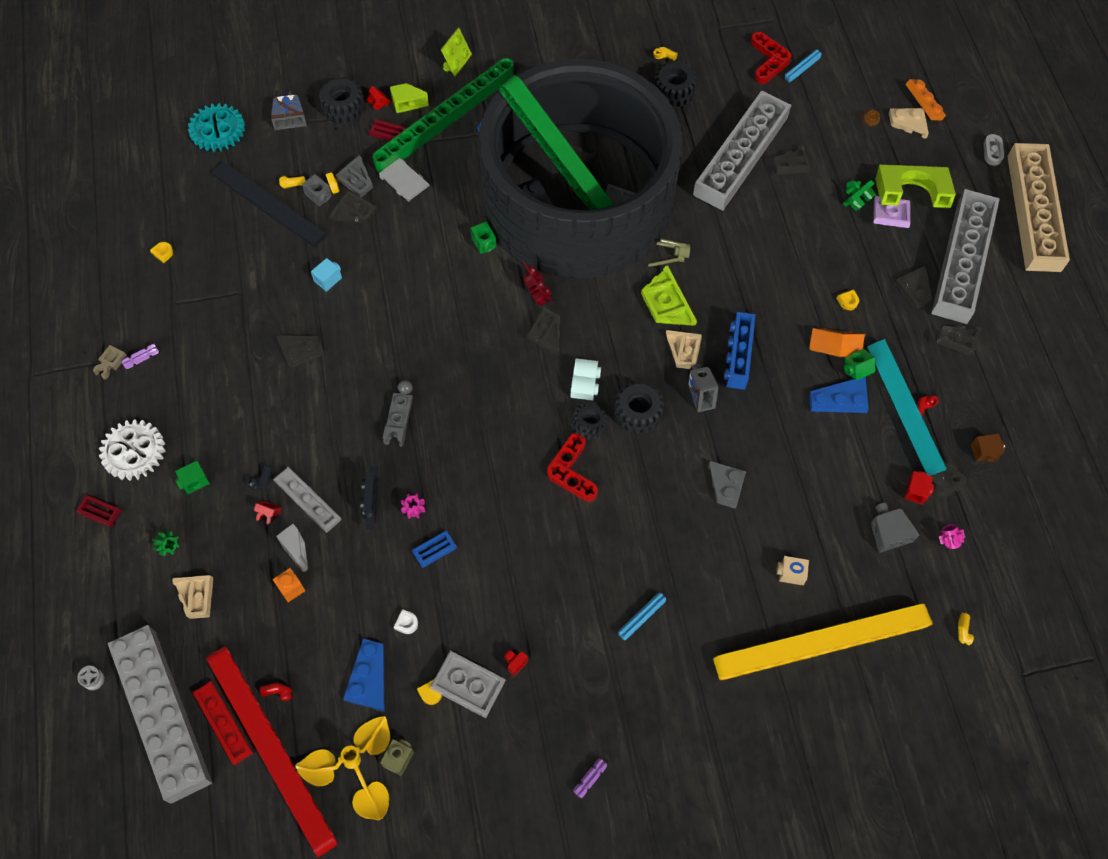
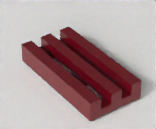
(386, 127)
(112, 517)

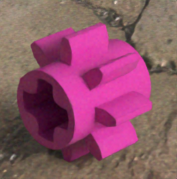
(415, 510)
(951, 536)

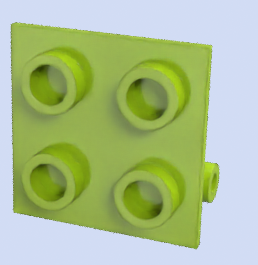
(455, 52)

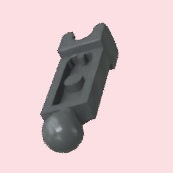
(399, 414)

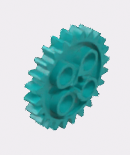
(203, 129)

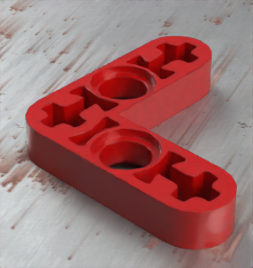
(779, 57)
(564, 467)

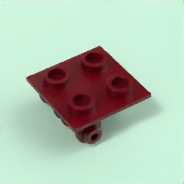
(535, 285)

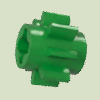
(165, 543)

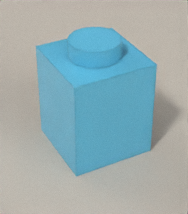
(326, 274)

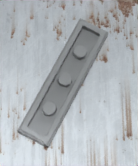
(307, 499)

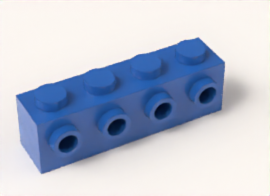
(741, 348)

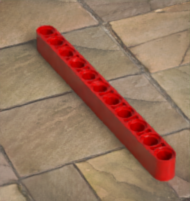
(272, 752)

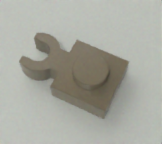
(109, 359)

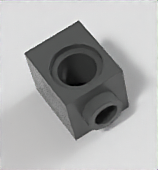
(317, 190)

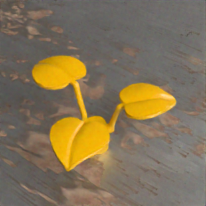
(319, 765)

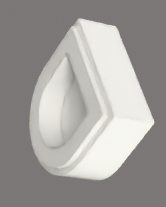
(406, 622)

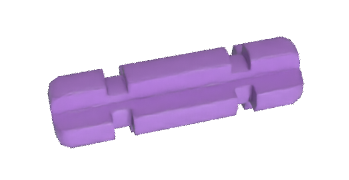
(140, 356)
(590, 778)

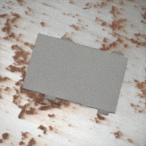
(403, 179)

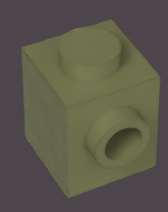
(397, 756)

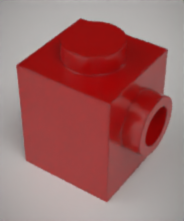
(919, 487)

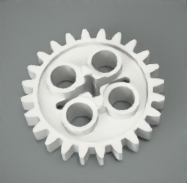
(120, 464)

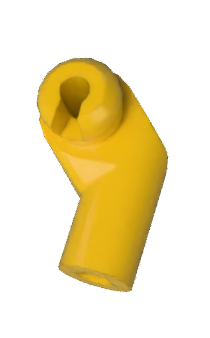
(663, 52)
(963, 626)

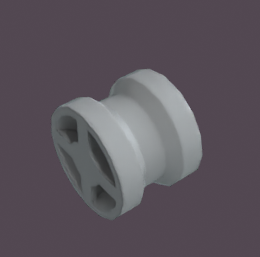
(87, 674)

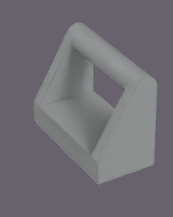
(294, 546)

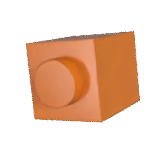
(289, 585)

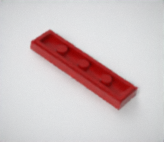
(222, 723)

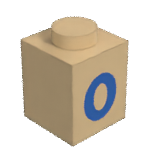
(793, 570)

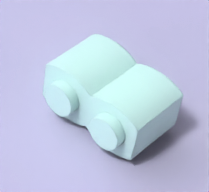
(584, 379)

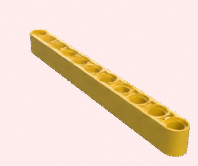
(822, 641)

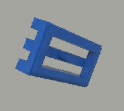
(423, 563)

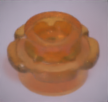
(872, 117)

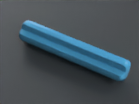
(802, 66)
(641, 616)

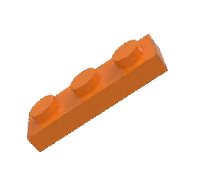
(925, 99)

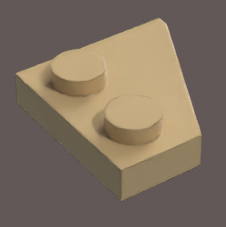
(909, 120)
(684, 348)
(195, 595)

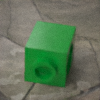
(483, 237)
(859, 364)
(191, 477)

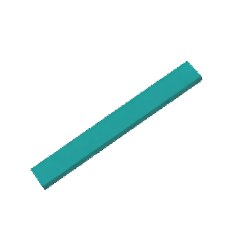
(907, 408)

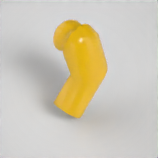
(286, 182)

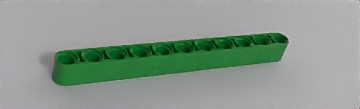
(444, 114)
(554, 144)

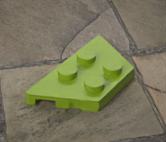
(667, 300)

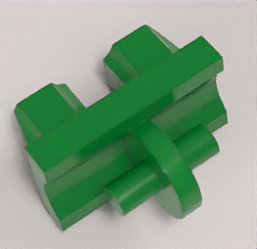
(854, 188)

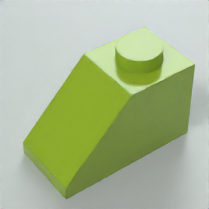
(408, 97)

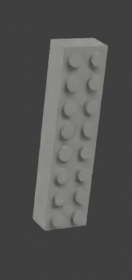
(741, 150)
(965, 257)
(159, 714)

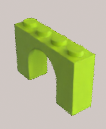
(934, 179)

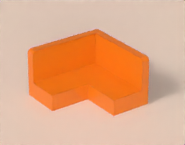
(836, 342)

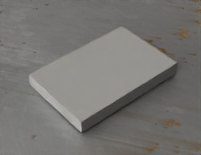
(467, 684)

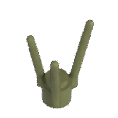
(681, 250)

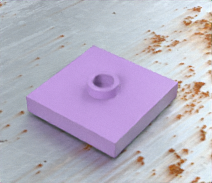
(892, 215)

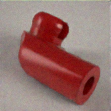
(926, 402)
(278, 688)

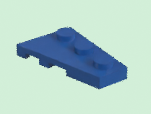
(841, 397)
(367, 678)

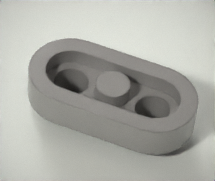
(993, 149)

